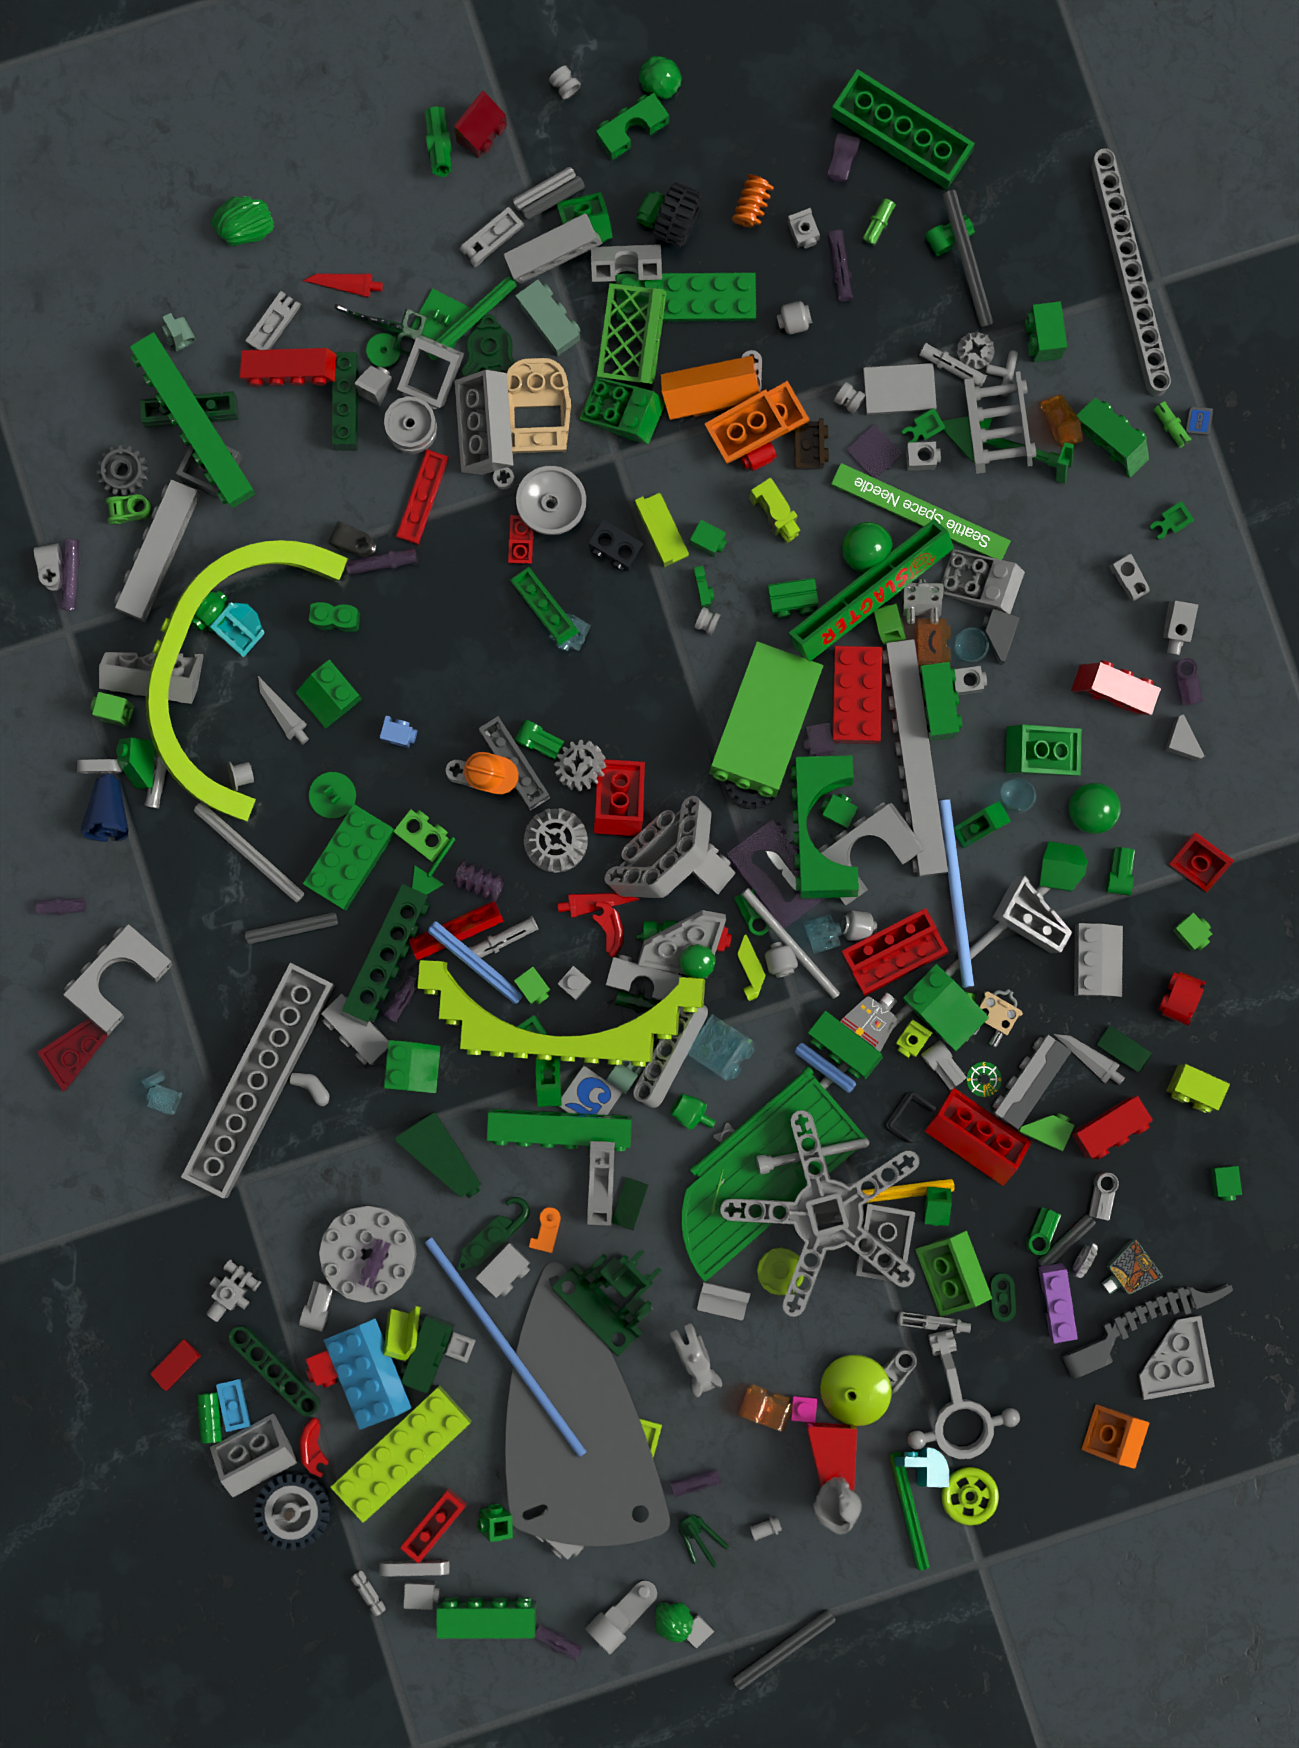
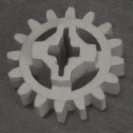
(580, 765)

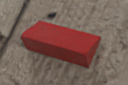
(175, 1365)

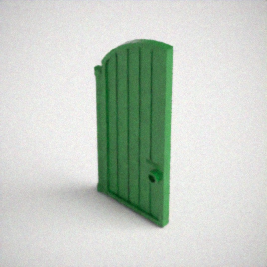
(713, 1239)

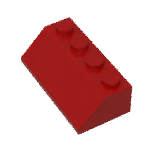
(978, 1137)

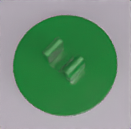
(332, 795)

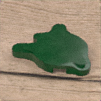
(488, 348)

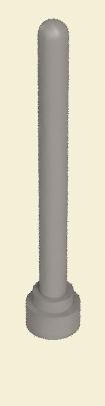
(767, 1163)

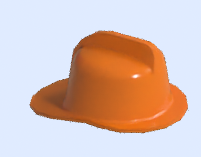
(491, 773)

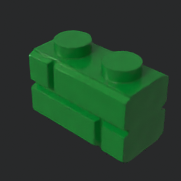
(793, 597)

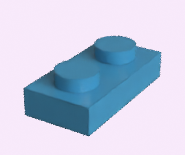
(233, 1405)

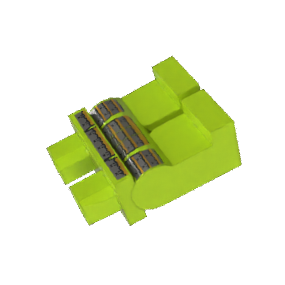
(776, 508)

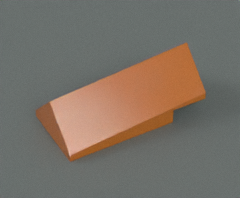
(709, 387)
(756, 422)

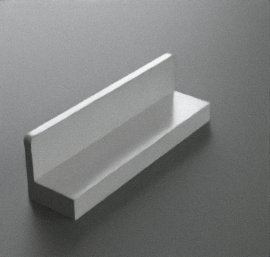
(552, 249)

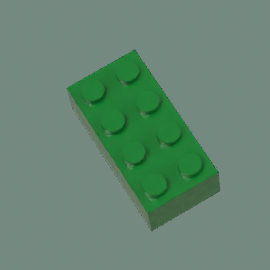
(349, 857)
(486, 1618)

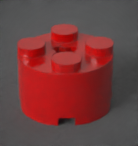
(1183, 997)

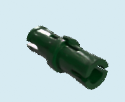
(635, 1002)

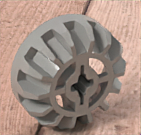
(573, 853)

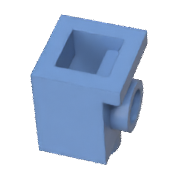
(398, 732)

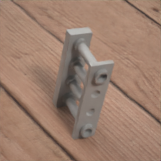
(981, 435)

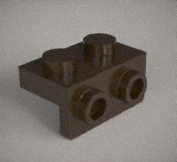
(810, 445)

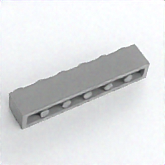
(157, 550)

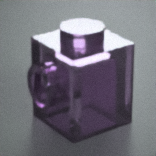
(818, 740)

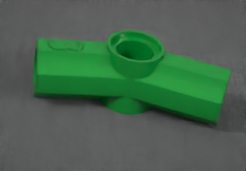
(438, 141)

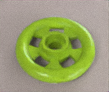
(979, 1514)

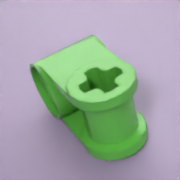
(123, 509)

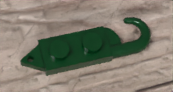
(493, 1236)

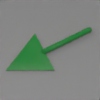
(424, 881)

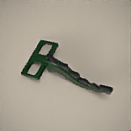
(394, 327)

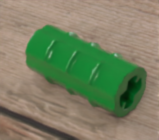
(209, 1417)

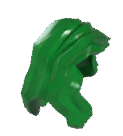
(242, 220)

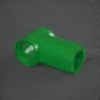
(942, 237)
(533, 737)
(1120, 878)
(750, 915)
(1043, 1229)

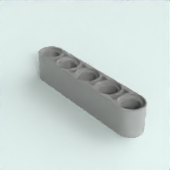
(668, 1064)

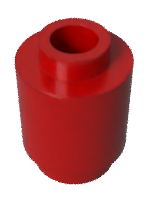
(759, 457)

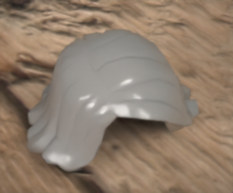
(837, 1506)

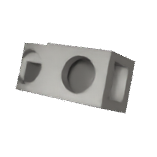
(1130, 577)

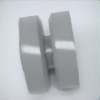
(415, 438)

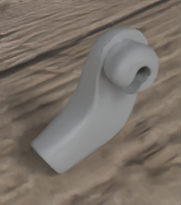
(313, 1085)

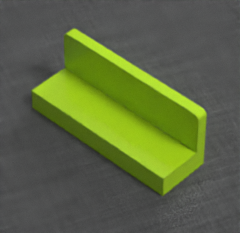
(661, 529)

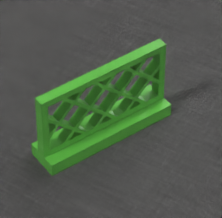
(651, 331)

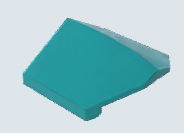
(240, 629)

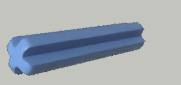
(825, 1067)

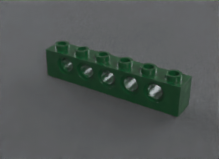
(406, 899)

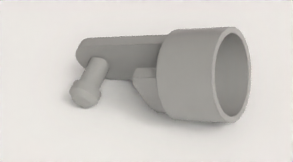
(610, 1628)

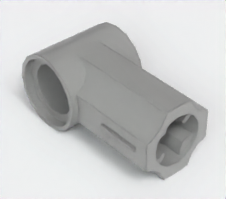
(941, 1061)
(1103, 1199)
(315, 1312)

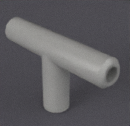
(1006, 373)

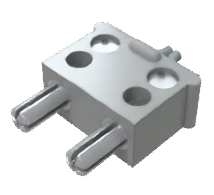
(922, 600)

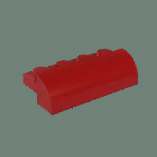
(894, 952)

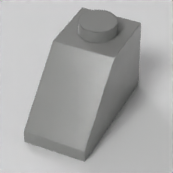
(374, 384)

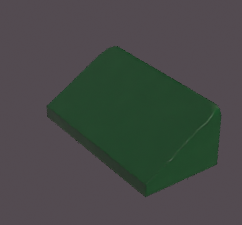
(629, 1203)

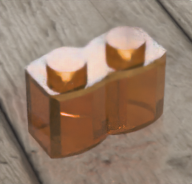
(765, 1408)

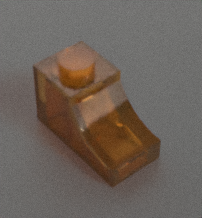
(1062, 420)

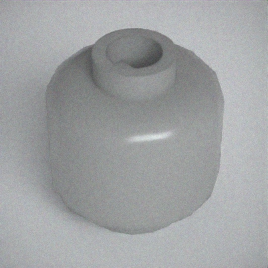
(794, 317)
(858, 925)
(780, 960)

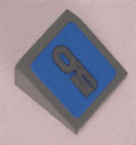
(1198, 420)

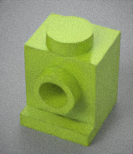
(917, 1030)

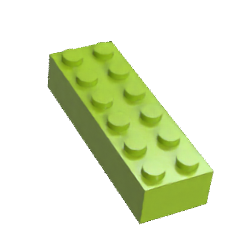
(401, 1454)

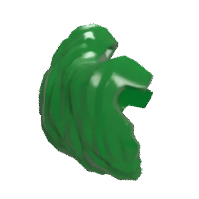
(673, 1621)

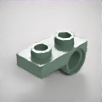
(177, 332)
(624, 1075)

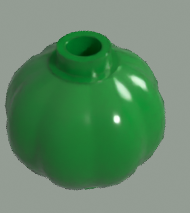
(209, 611)

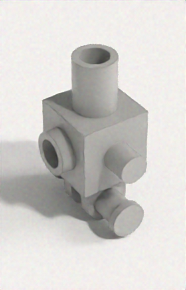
(229, 1292)

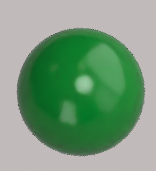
(866, 546)
(1094, 808)

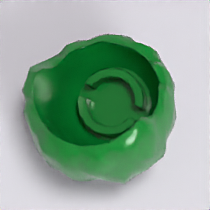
(660, 77)

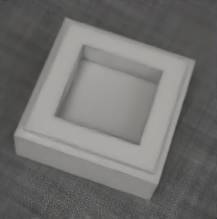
(460, 1347)

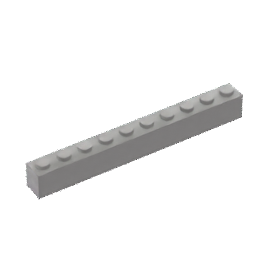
(915, 756)

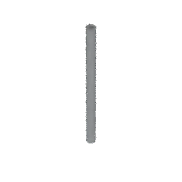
(787, 940)

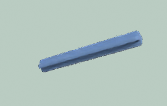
(475, 962)

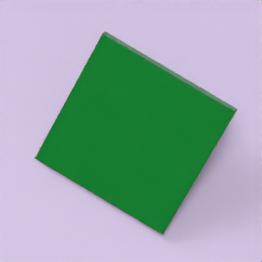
(441, 314)

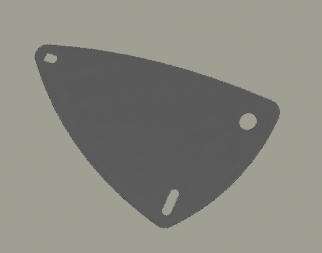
(590, 1494)

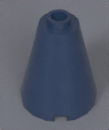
(105, 811)

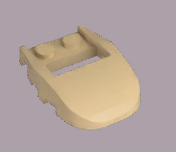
(538, 384)

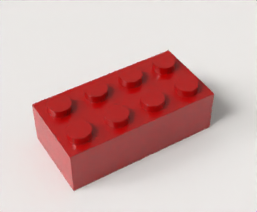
(856, 695)

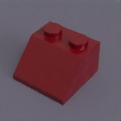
(480, 125)

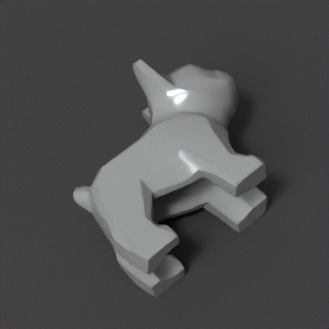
(696, 1361)

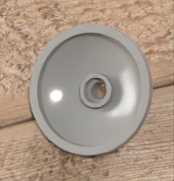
(555, 486)

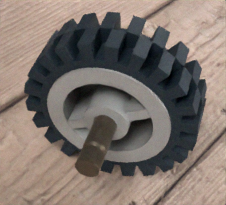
(292, 1511)

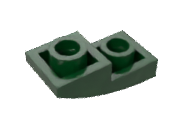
(1124, 1049)

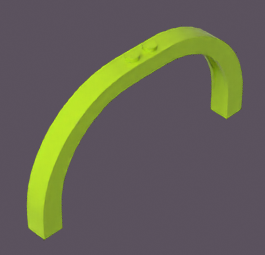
(167, 650)

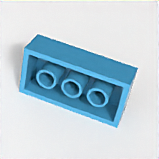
(367, 1374)

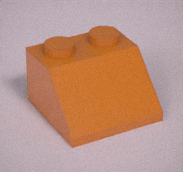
(1115, 1436)

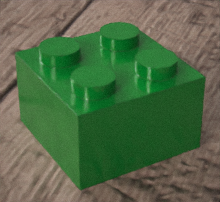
(1046, 332)

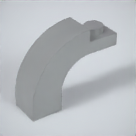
(601, 1183)

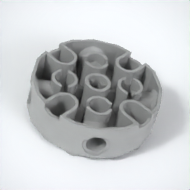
(343, 1252)

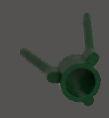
(691, 1528)

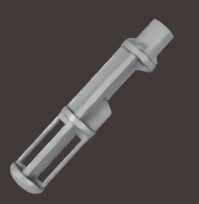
(933, 1322)

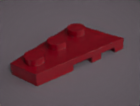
(72, 1052)

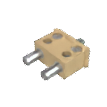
(998, 1012)

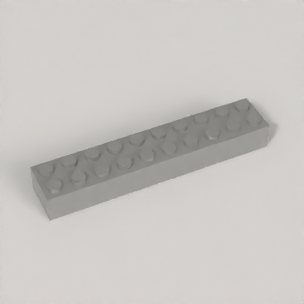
(258, 1081)

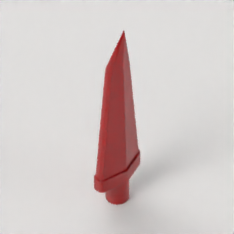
(353, 283)
(585, 903)

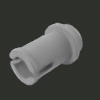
(766, 1528)

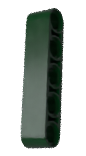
(263, 1365)

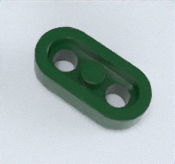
(1003, 1297)

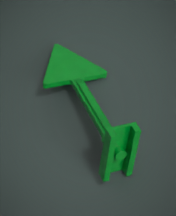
(959, 432)

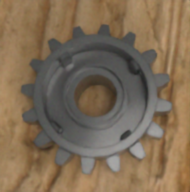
(113, 462)

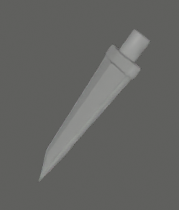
(289, 721)
(1098, 1063)

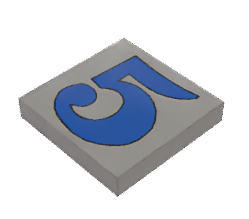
(590, 1094)

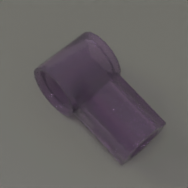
(844, 153)
(1188, 684)

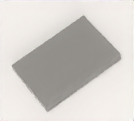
(899, 389)

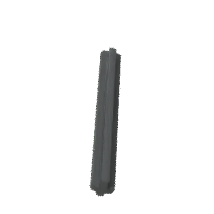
(784, 1650)

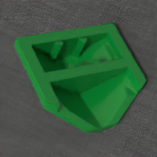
(1062, 866)

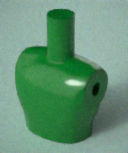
(690, 1111)

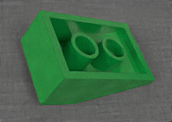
(1043, 750)
(945, 1007)

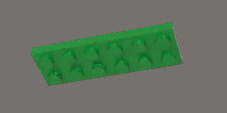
(695, 296)

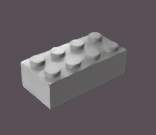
(483, 422)

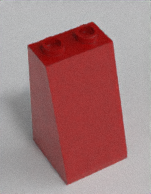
(833, 1451)

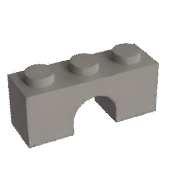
(611, 260)
(624, 971)

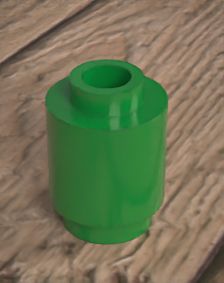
(649, 209)

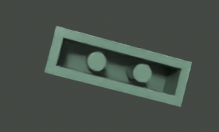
(548, 317)

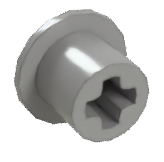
(240, 774)

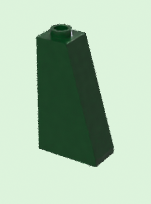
(439, 1153)

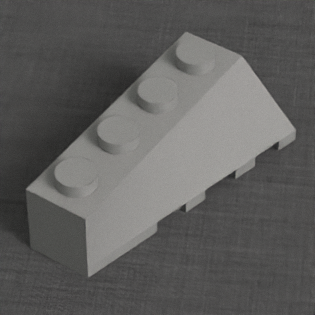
(130, 675)

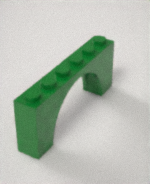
(818, 874)

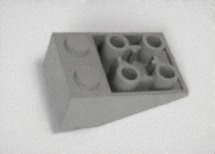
(982, 581)

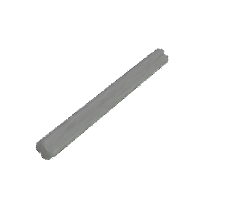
(249, 852)

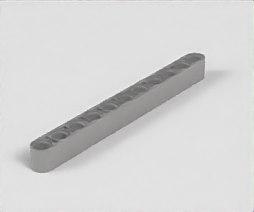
(1133, 262)

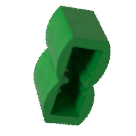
(327, 617)

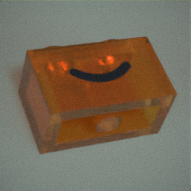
(932, 642)

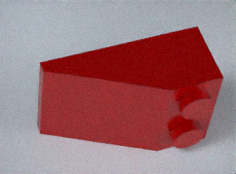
(620, 798)

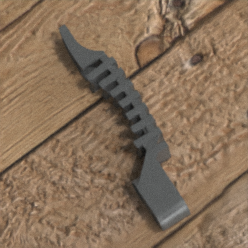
(1097, 1354)

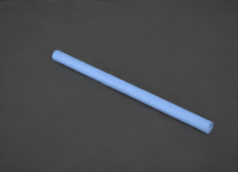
(956, 894)

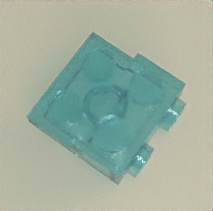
(721, 1048)

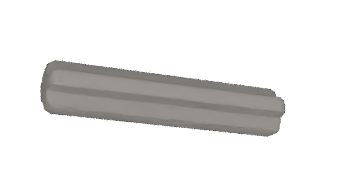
(543, 188)

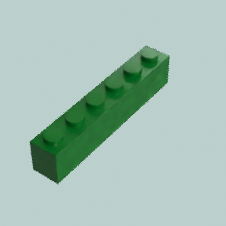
(558, 1128)

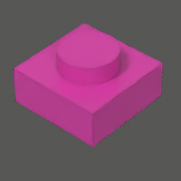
(804, 1409)

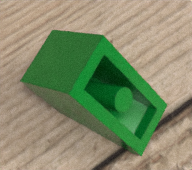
(137, 761)
(981, 824)

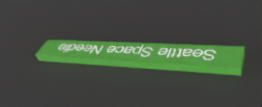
(919, 511)

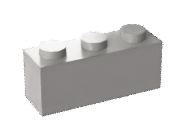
(366, 1040)

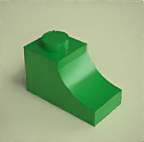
(548, 1082)

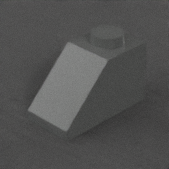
(1000, 631)

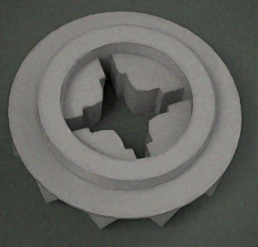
(972, 359)
(1084, 1259)

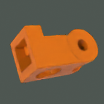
(550, 1222)

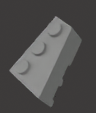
(1031, 917)

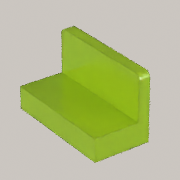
(401, 1333)

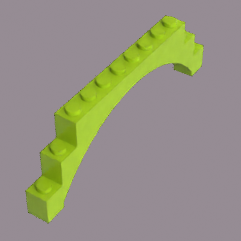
(488, 1033)

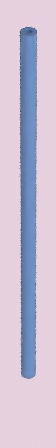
(505, 1347)

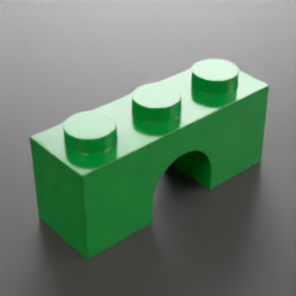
(646, 113)

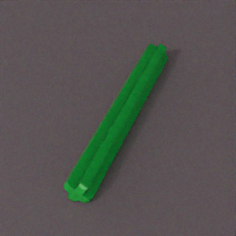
(475, 314)
(909, 1513)

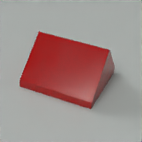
(1200, 861)

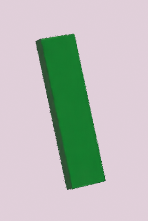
(544, 606)

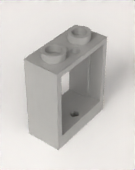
(441, 351)

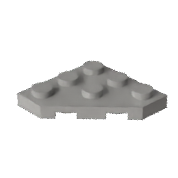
(665, 948)
(1178, 1362)

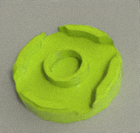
(777, 1269)

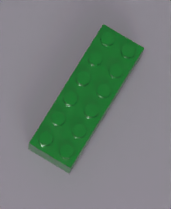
(902, 129)

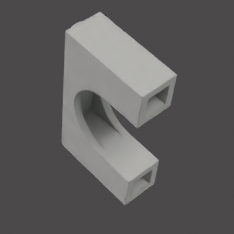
(886, 824)
(126, 947)

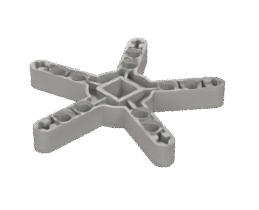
(803, 1216)

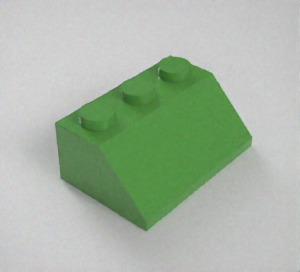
(953, 1273)

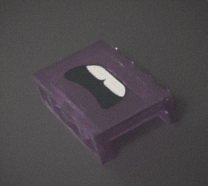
(769, 869)

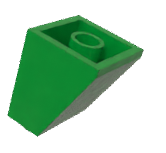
(412, 1066)

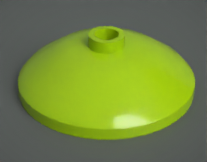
(863, 1378)

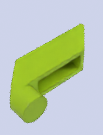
(752, 969)

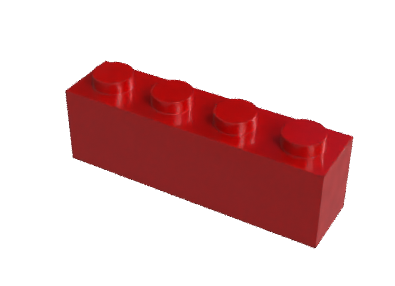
(288, 366)

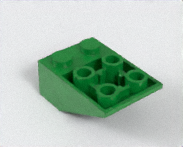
(623, 410)

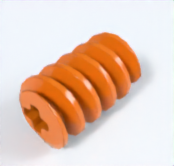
(752, 201)

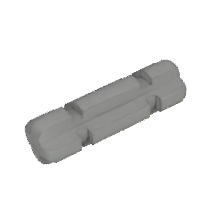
(368, 1593)

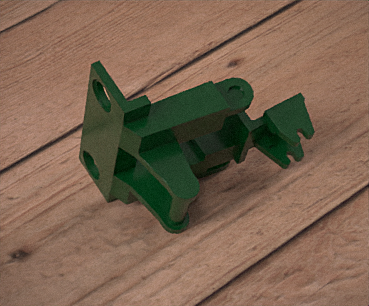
(597, 1309)

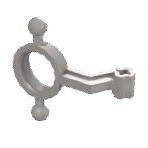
(943, 1344)

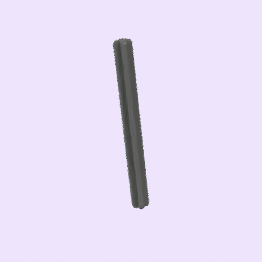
(967, 258)

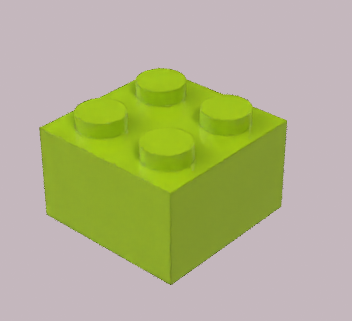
(1198, 1088)

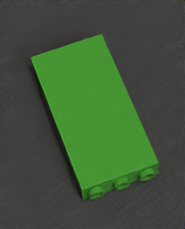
(765, 720)

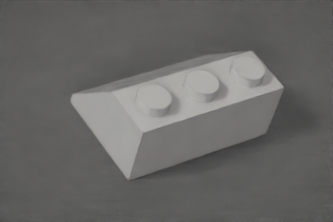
(1098, 960)
(252, 1455)

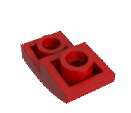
(520, 541)

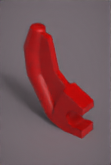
(612, 925)
(309, 1448)

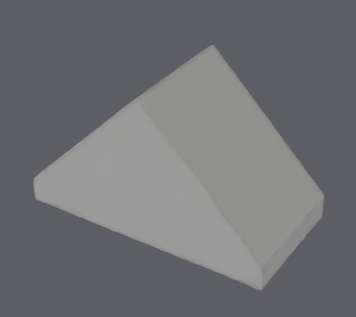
(1183, 740)

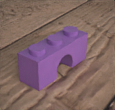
(1059, 1303)

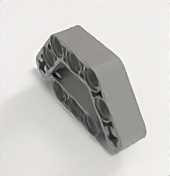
(691, 832)

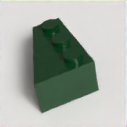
(429, 1351)

